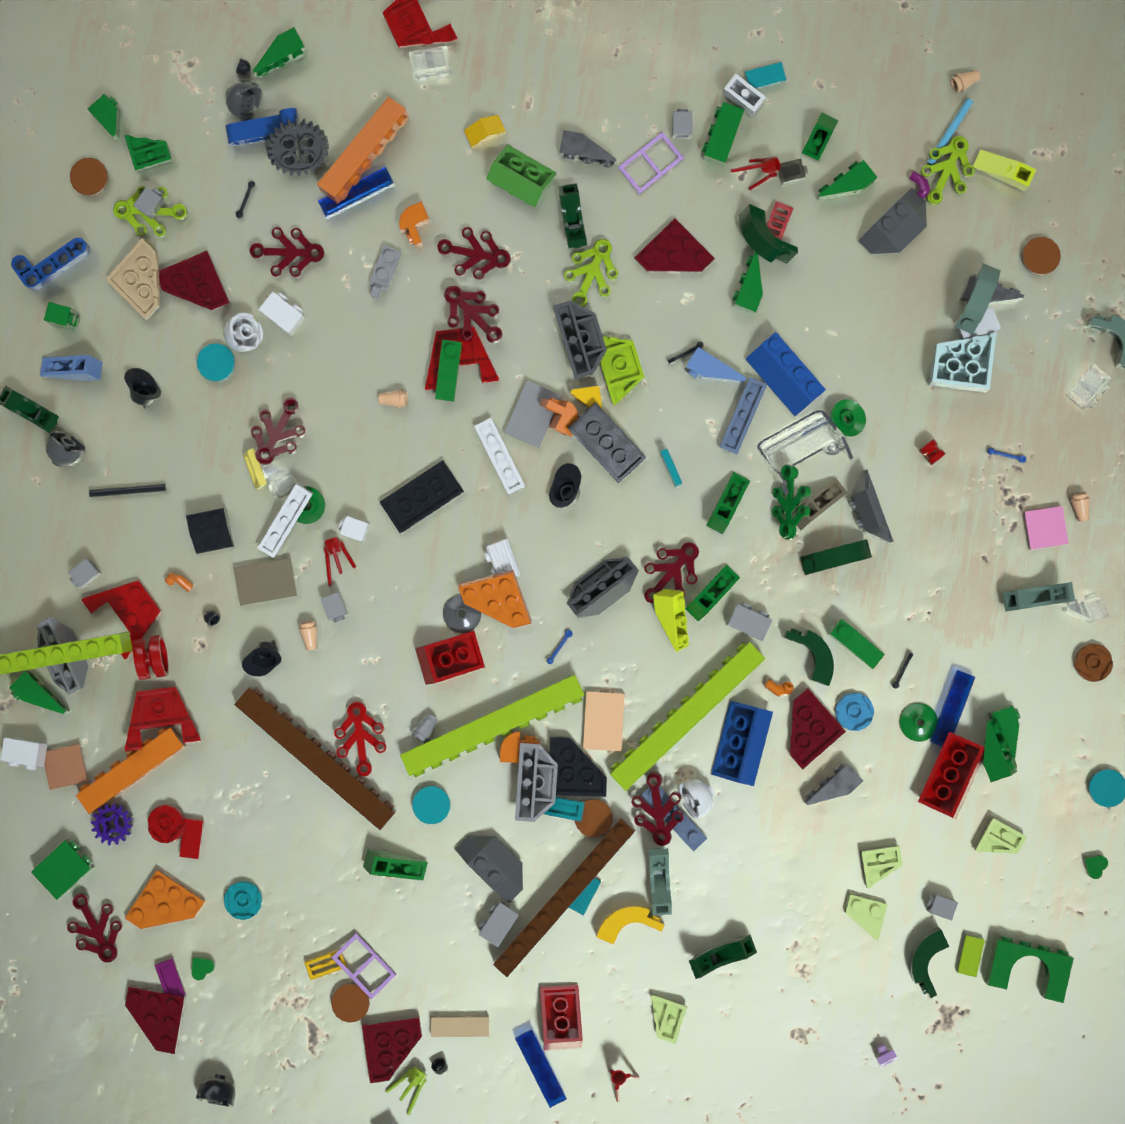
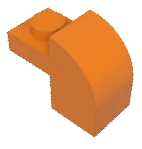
(410, 219)
(564, 414)
(511, 746)

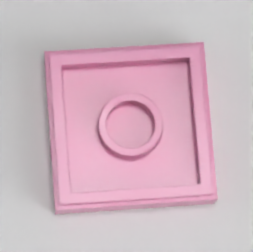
(1046, 527)

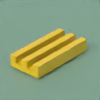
(309, 969)

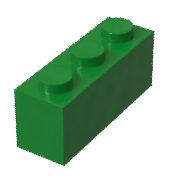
(722, 133)

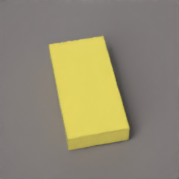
(254, 469)

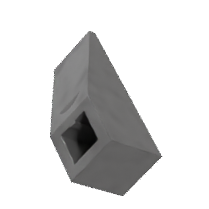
(580, 147)
(1000, 295)
(839, 784)

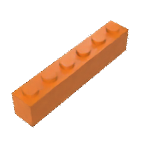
(363, 150)
(130, 770)

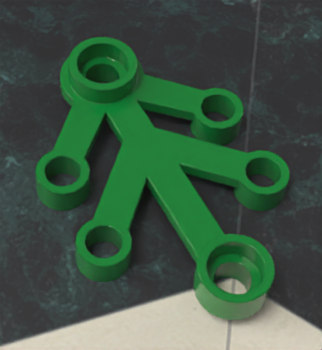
(788, 525)

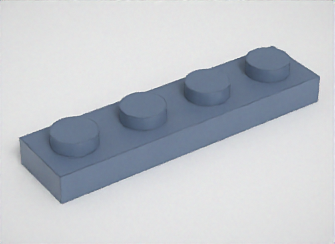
(743, 416)
(686, 829)

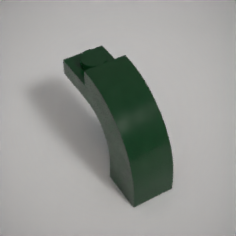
(572, 216)
(761, 239)
(28, 409)
(836, 557)
(823, 659)
(921, 954)
(721, 955)

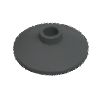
(457, 623)

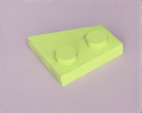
(1000, 839)
(880, 863)
(867, 914)
(668, 1018)

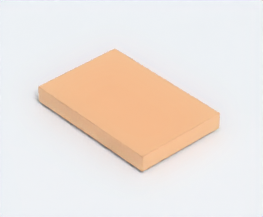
(603, 721)

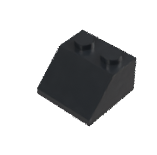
(210, 530)

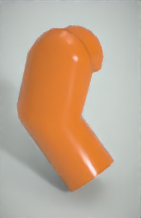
(180, 580)
(780, 689)

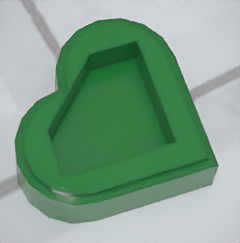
(1095, 866)
(202, 967)

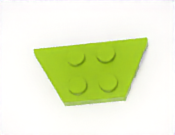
(620, 367)

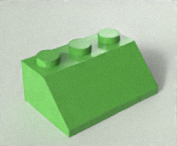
(520, 175)

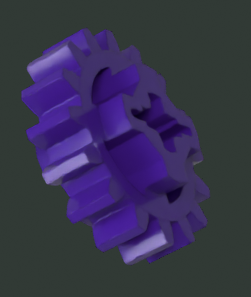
(104, 820)

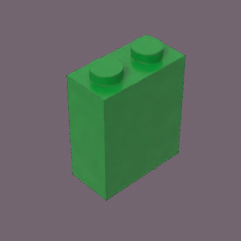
(63, 868)

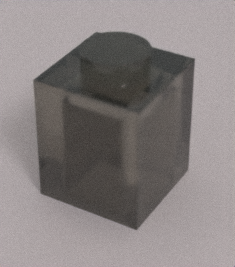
(792, 172)

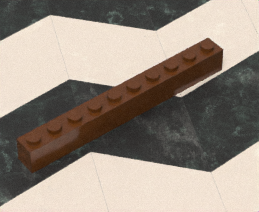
(315, 758)
(564, 897)

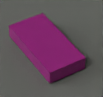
(170, 977)

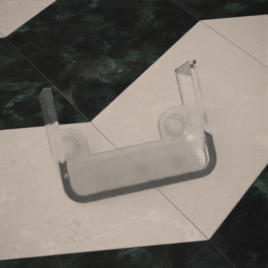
(800, 442)

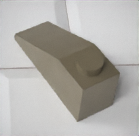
(821, 501)

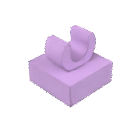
(886, 1057)

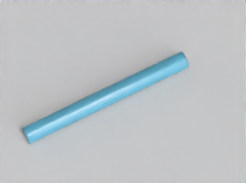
(952, 128)

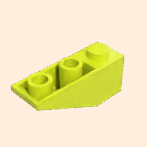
(1005, 169)
(672, 616)

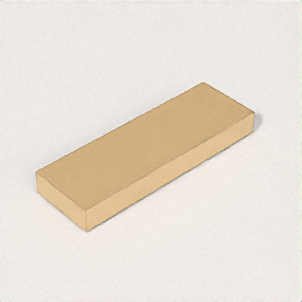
(460, 1026)

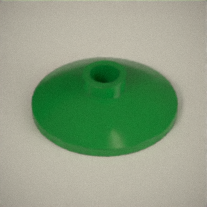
(855, 417)
(316, 510)
(909, 719)

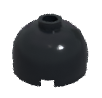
(217, 1091)

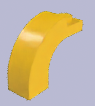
(623, 916)

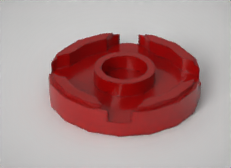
(166, 824)

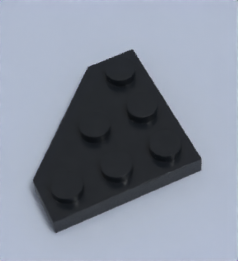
(575, 771)

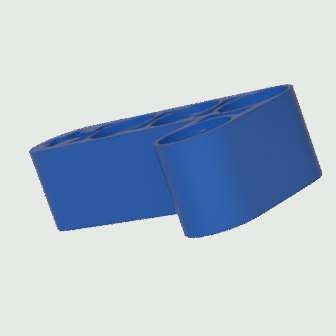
(258, 129)
(54, 260)

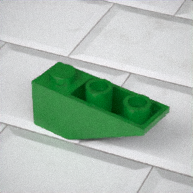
(283, 49)
(853, 182)
(751, 290)
(997, 757)

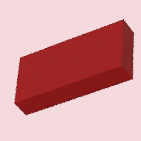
(192, 839)

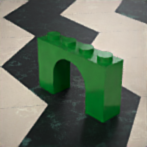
(1007, 953)

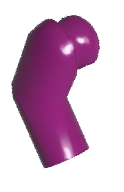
(923, 184)

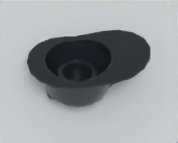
(142, 387)
(565, 486)
(262, 659)

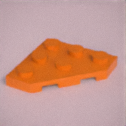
(497, 598)
(164, 903)

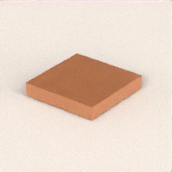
(65, 767)

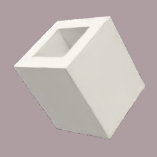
(353, 528)

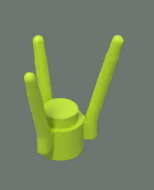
(416, 1077)

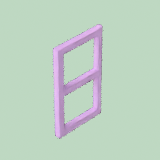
(655, 168)
(353, 976)

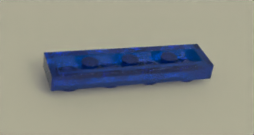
(363, 190)
(952, 707)
(540, 1068)

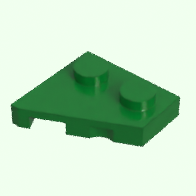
(147, 152)

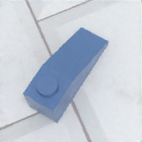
(709, 367)
(72, 368)

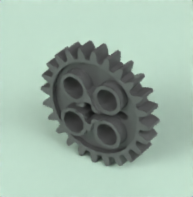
(315, 146)

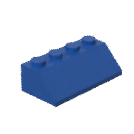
(785, 374)
(742, 743)

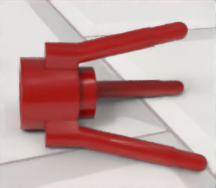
(769, 165)
(333, 547)
(619, 1079)

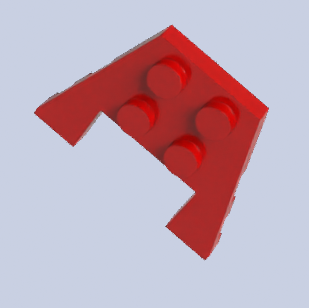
(411, 26)
(472, 354)
(132, 606)
(159, 709)

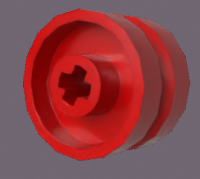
(150, 657)

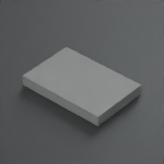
(529, 420)

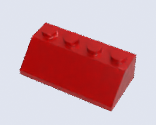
(952, 775)

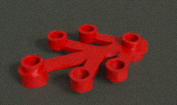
(360, 736)

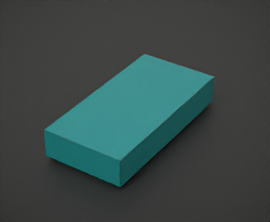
(766, 75)
(669, 464)
(567, 809)
(584, 899)

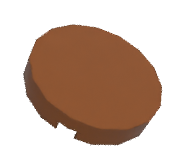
(89, 177)
(1041, 256)
(1093, 662)
(596, 818)
(350, 1003)

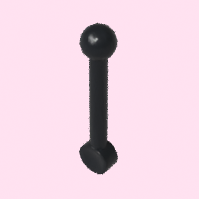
(239, 214)
(699, 344)
(895, 685)

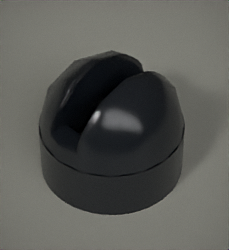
(243, 67)
(212, 617)
(441, 1065)

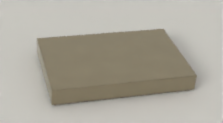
(265, 581)

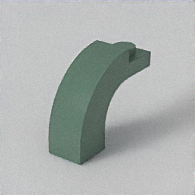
(979, 298)
(1115, 327)
(1038, 596)
(660, 882)

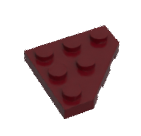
(674, 252)
(195, 282)
(811, 729)
(157, 1015)
(389, 1045)

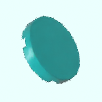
(216, 362)
(1107, 788)
(431, 805)
(243, 900)

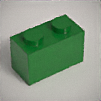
(61, 316)

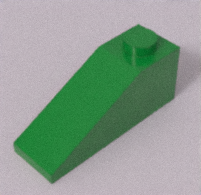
(448, 370)
(728, 503)
(712, 593)
(856, 643)
(32, 691)
(1008, 718)
(394, 865)

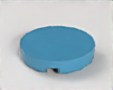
(854, 711)

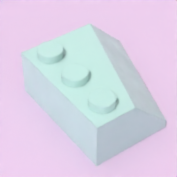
(964, 364)

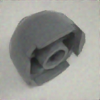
(242, 98)
(64, 450)

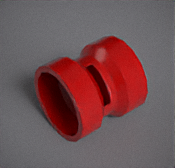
(929, 448)

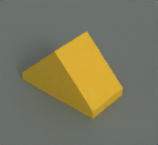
(484, 130)
(587, 395)

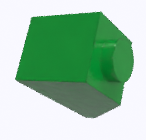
(107, 114)
(820, 136)

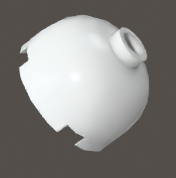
(243, 332)
(697, 797)

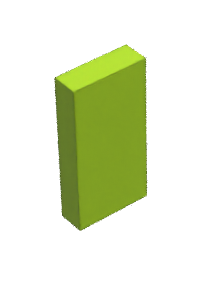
(970, 955)

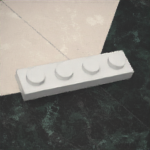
(499, 456)
(285, 520)

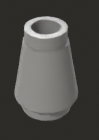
(424, 729)

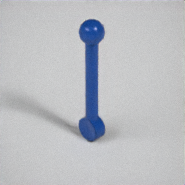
(1021, 459)
(568, 634)

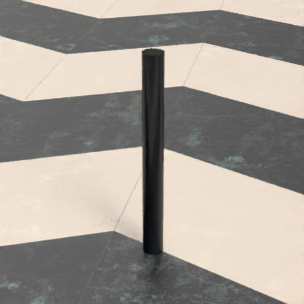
(127, 490)

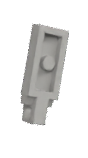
(384, 270)

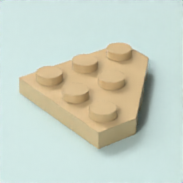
(138, 278)

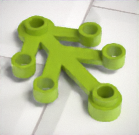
(948, 167)
(130, 209)
(593, 269)

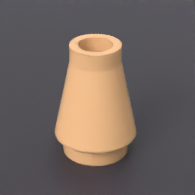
(964, 80)
(394, 398)
(1081, 506)
(309, 634)

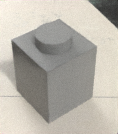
(682, 124)
(149, 202)
(84, 573)
(334, 607)
(941, 906)

